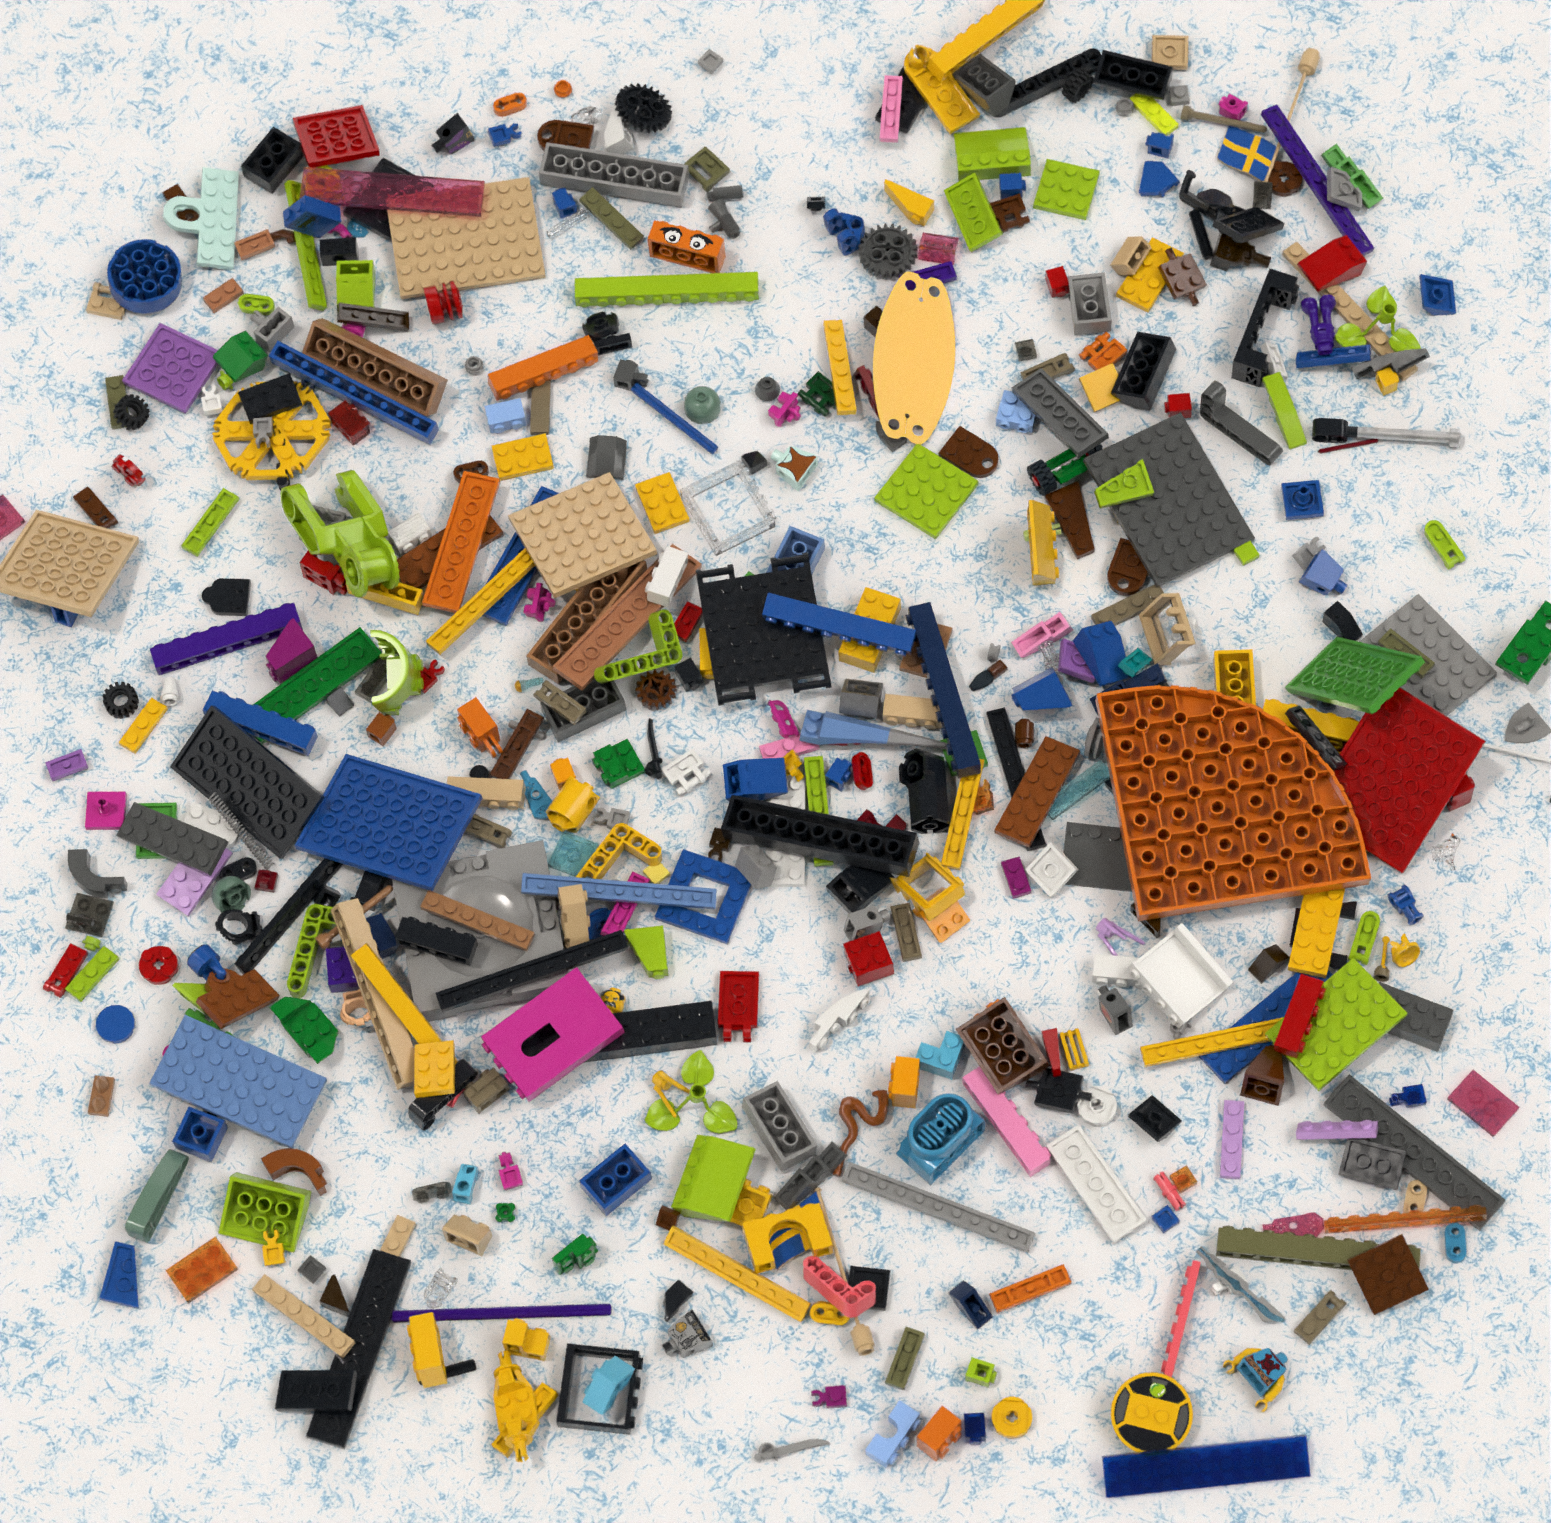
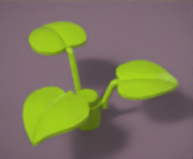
(1384, 305)
(699, 1071)

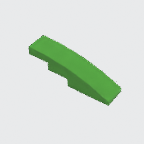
(1336, 158)

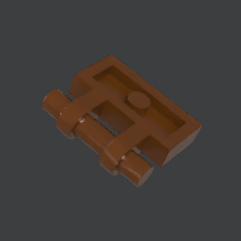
(1007, 208)

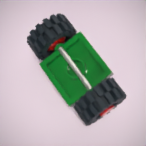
(1059, 468)

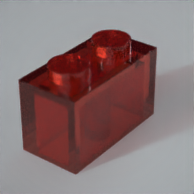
(349, 422)

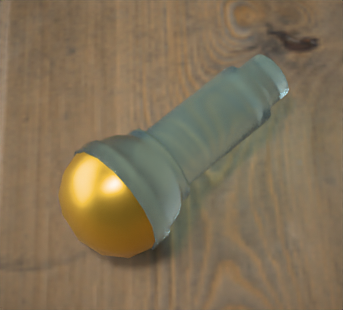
(522, 685)

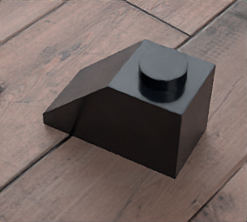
(1341, 622)

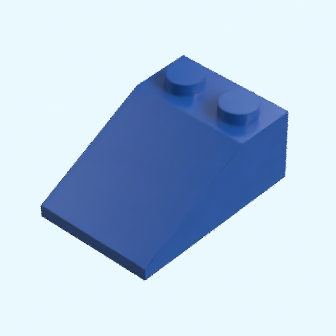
(1102, 652)

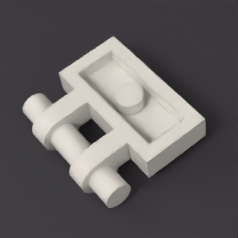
(683, 767)

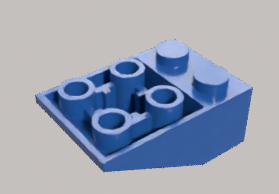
(755, 778)

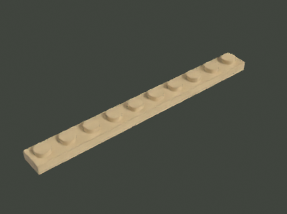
(1349, 310)

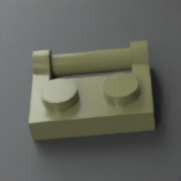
(710, 165)

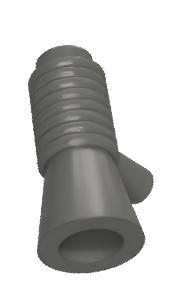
(724, 218)

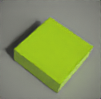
(1246, 553)

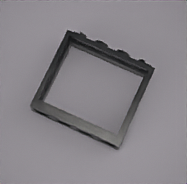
(598, 1352)

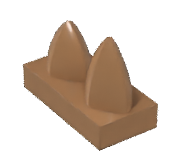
(101, 1096)

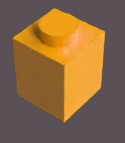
(561, 771)

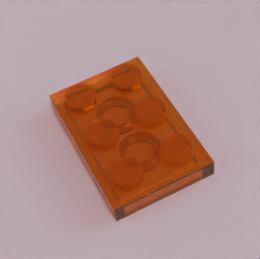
(201, 1270)

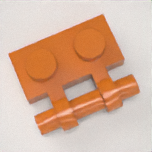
(1109, 354)

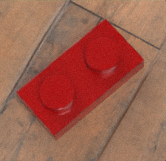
(687, 620)

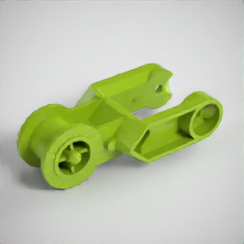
(355, 542)

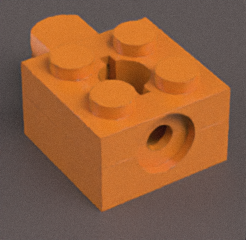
(479, 726)

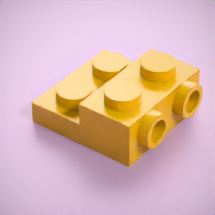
(751, 1203)

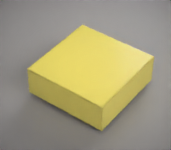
(656, 873)

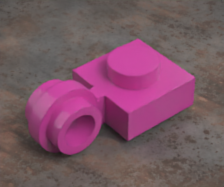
(510, 1175)

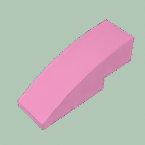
(1051, 630)

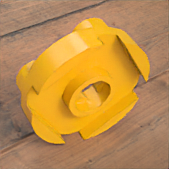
(1020, 1410)

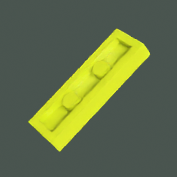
(1154, 113)

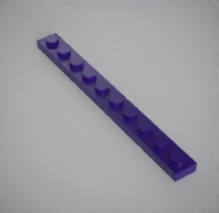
(1314, 177)

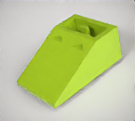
(356, 282)

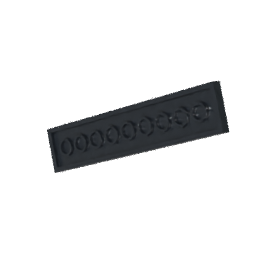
(368, 1328)

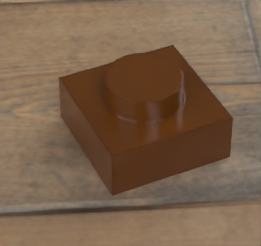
(667, 1217)

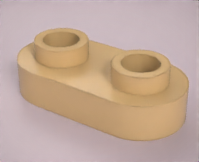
(1415, 1198)

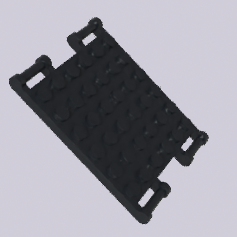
(747, 648)

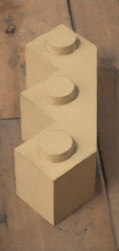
(573, 915)

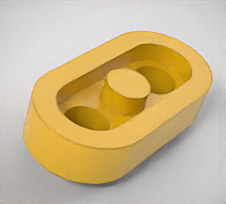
(829, 1316)

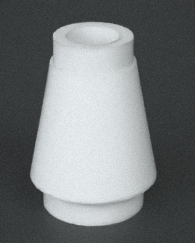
(169, 692)

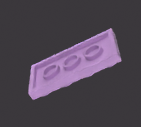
(187, 886)

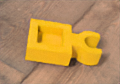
(273, 1252)

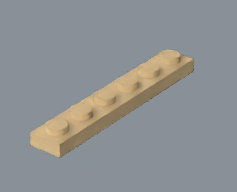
(303, 1316)

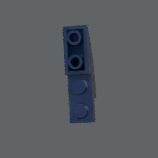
(1149, 677)

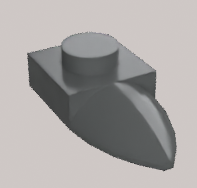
(892, 443)

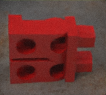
(323, 574)

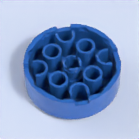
(128, 280)

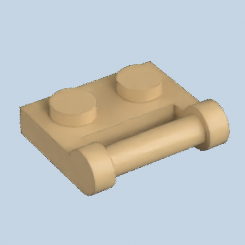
(103, 305)

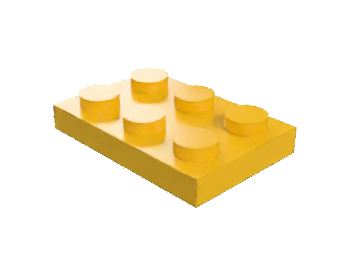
(522, 457)
(662, 503)
(434, 1069)

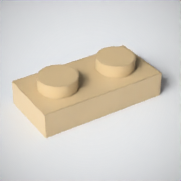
(398, 1236)

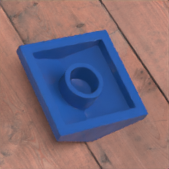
(1437, 295)

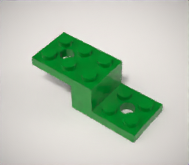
(1531, 641)

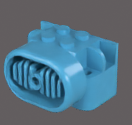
(940, 1135)

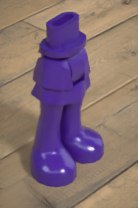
(1321, 333)

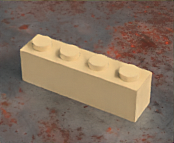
(910, 711)
(495, 792)

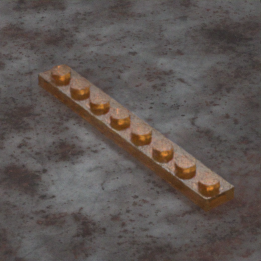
(1412, 1218)

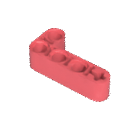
(839, 1293)

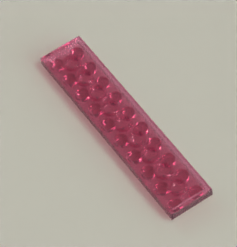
(394, 191)

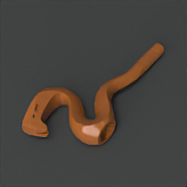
(851, 1103)

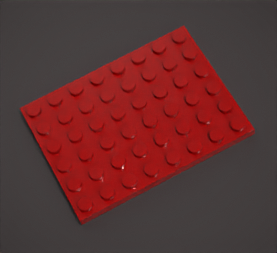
(1403, 773)

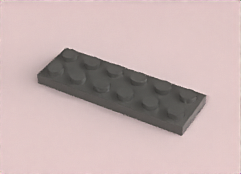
(1060, 412)
(172, 838)

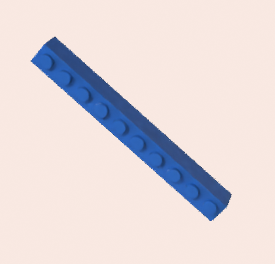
(354, 392)

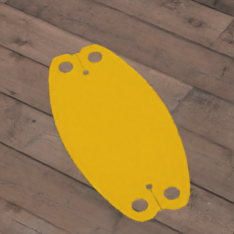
(914, 358)

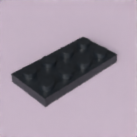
(910, 104)
(316, 1390)

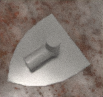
(1526, 726)

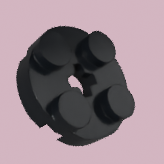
(601, 325)

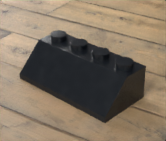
(1133, 75)
(1144, 370)

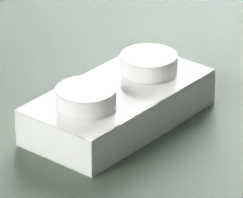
(1274, 357)

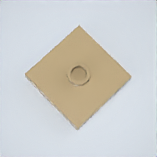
(1170, 51)

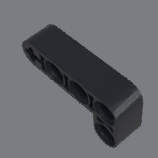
(423, 1109)

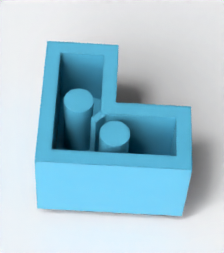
(941, 1060)
(606, 1384)

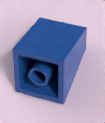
(1041, 692)

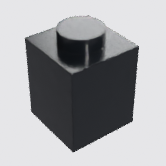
(688, 675)

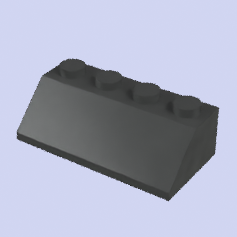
(986, 84)

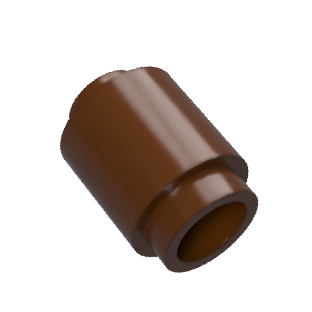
(1024, 733)

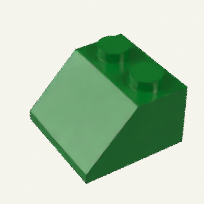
(241, 357)

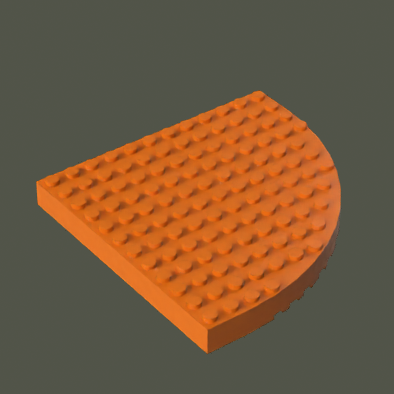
(1222, 803)

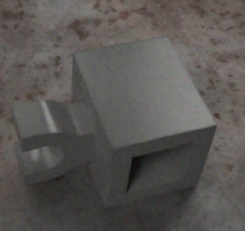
(628, 374)

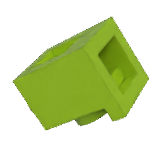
(977, 1366)

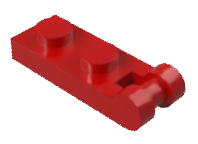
(65, 970)

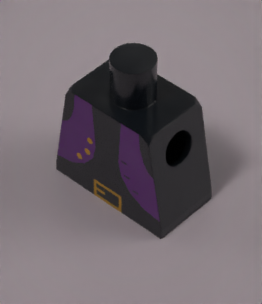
(453, 135)

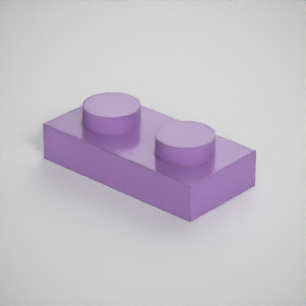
(66, 765)

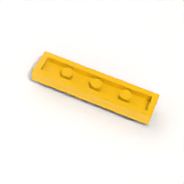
(544, 1398)

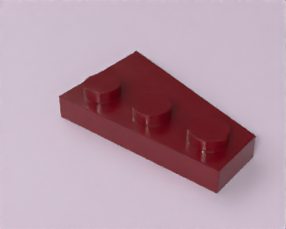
(867, 385)

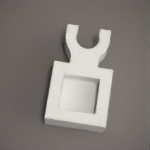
(211, 401)

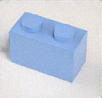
(505, 416)

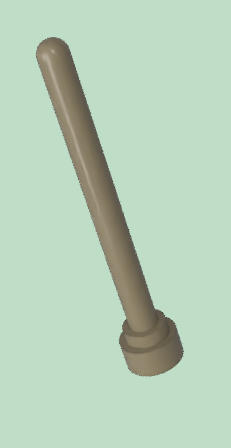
(1189, 113)

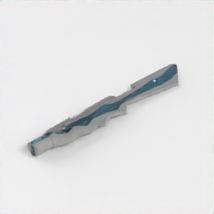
(1239, 1286)

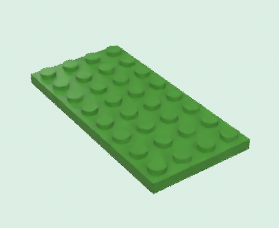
(1355, 675)

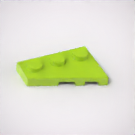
(1126, 487)

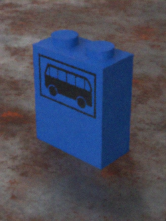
(312, 216)

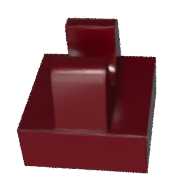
(266, 881)

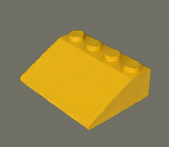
(1041, 543)

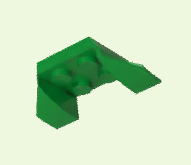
(307, 1026)

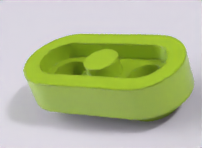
(257, 303)

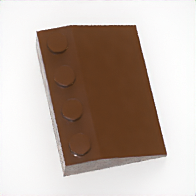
(1002, 1046)

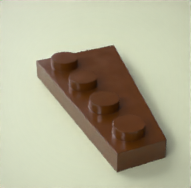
(1072, 517)

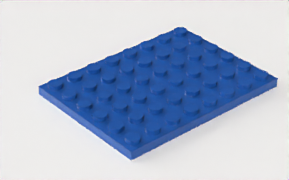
(389, 822)

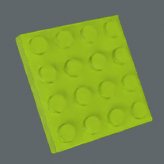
(926, 491)

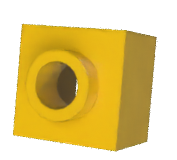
(1387, 380)

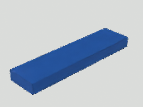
(1338, 356)

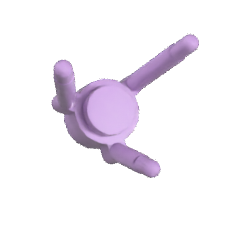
(1108, 929)

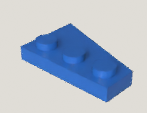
(121, 1277)

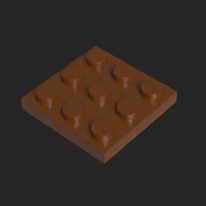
(1388, 1274)

